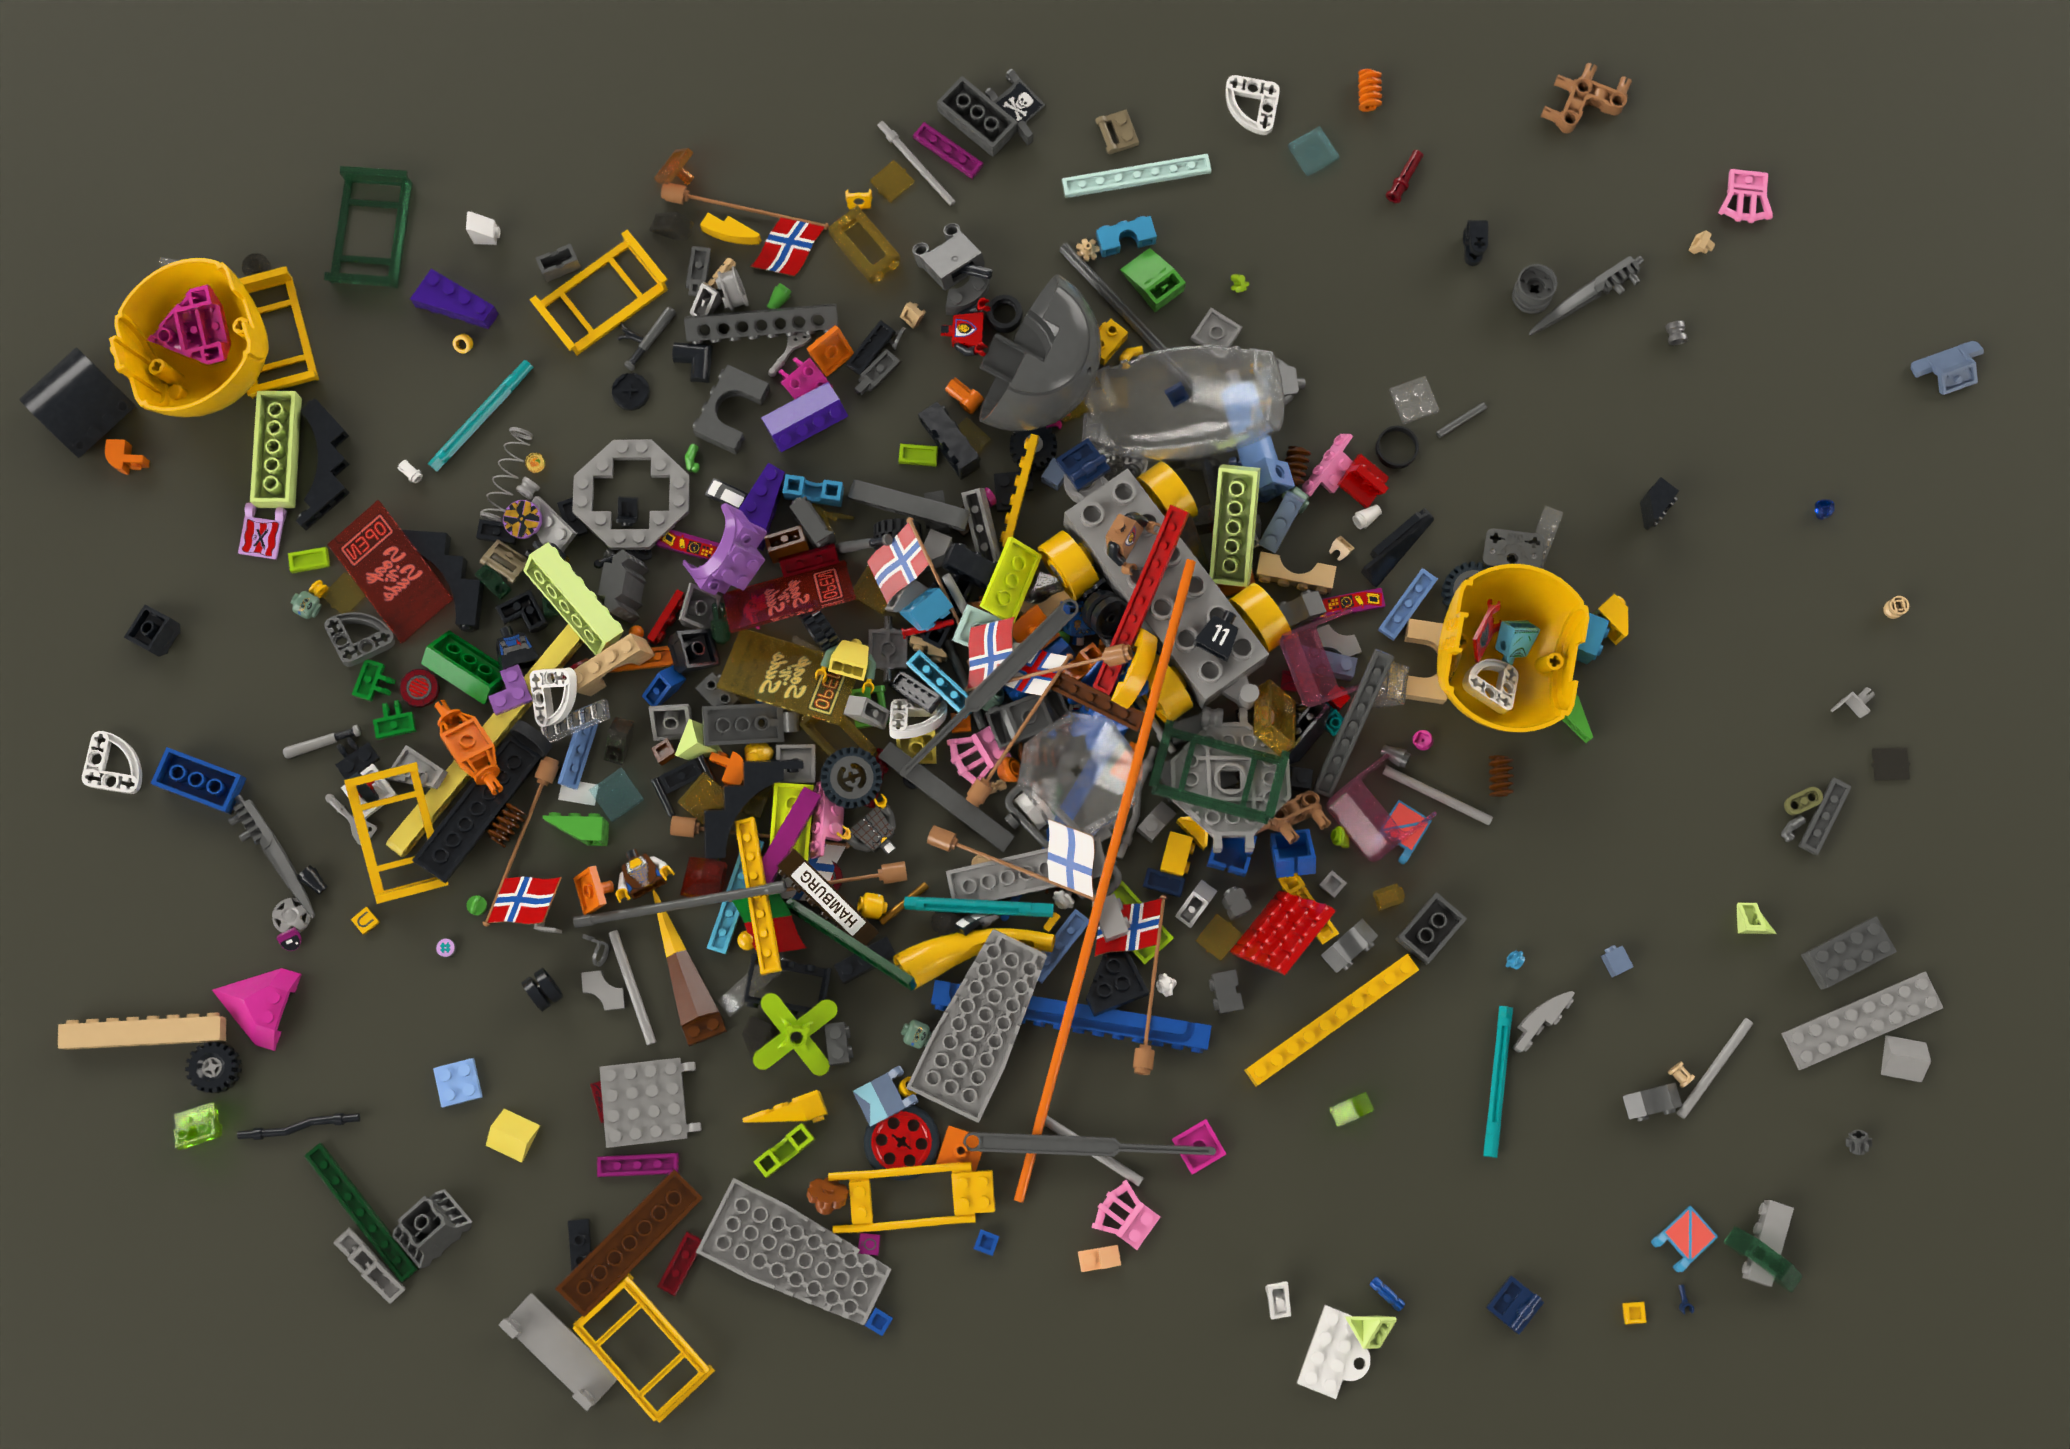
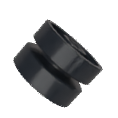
(542, 989)

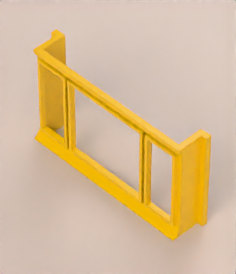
(271, 279)
(624, 314)
(357, 809)
(685, 1349)

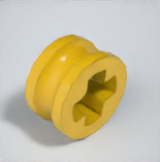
(318, 588)

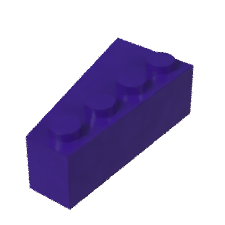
(450, 299)
(763, 499)

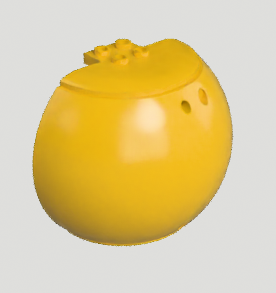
(171, 381)
(1546, 674)

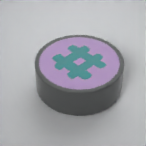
(446, 948)

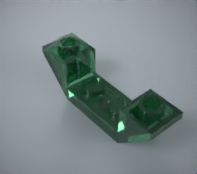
(1765, 1257)

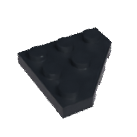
(1115, 983)

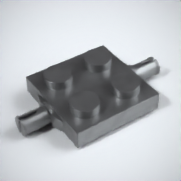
(888, 648)

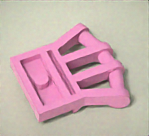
(1750, 185)
(984, 744)
(1136, 1225)

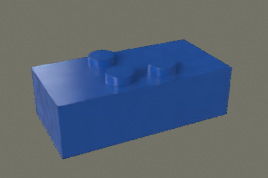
(198, 780)

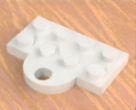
(1332, 1355)

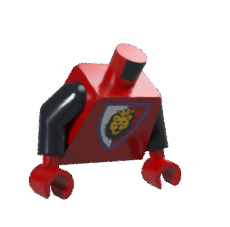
(968, 329)

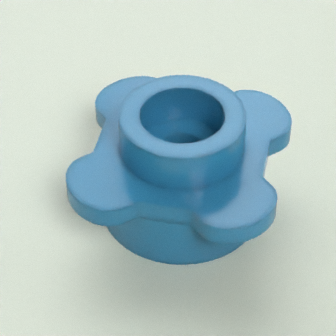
(1515, 959)

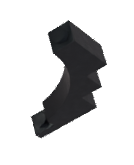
(326, 488)
(466, 592)
(756, 777)

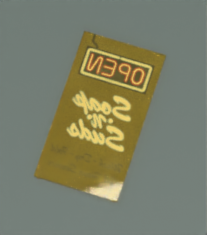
(784, 677)

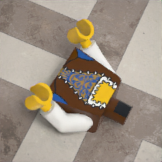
(641, 875)

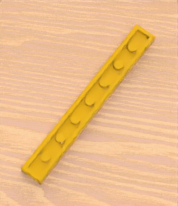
(759, 905)

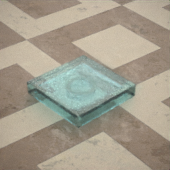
(1313, 151)
(616, 794)

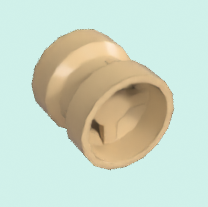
(1892, 609)

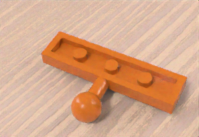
(661, 659)

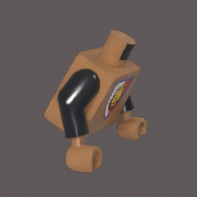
(1123, 537)

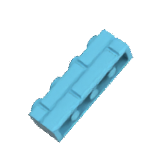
(938, 680)

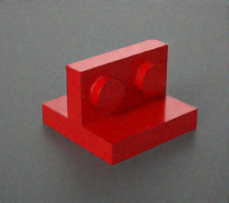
(1363, 481)

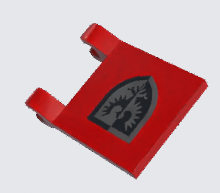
(1486, 630)

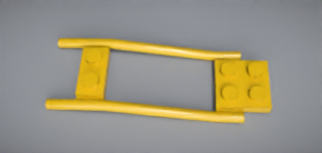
(971, 1194)

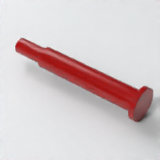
(938, 625)

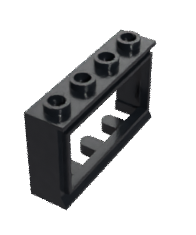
(792, 966)

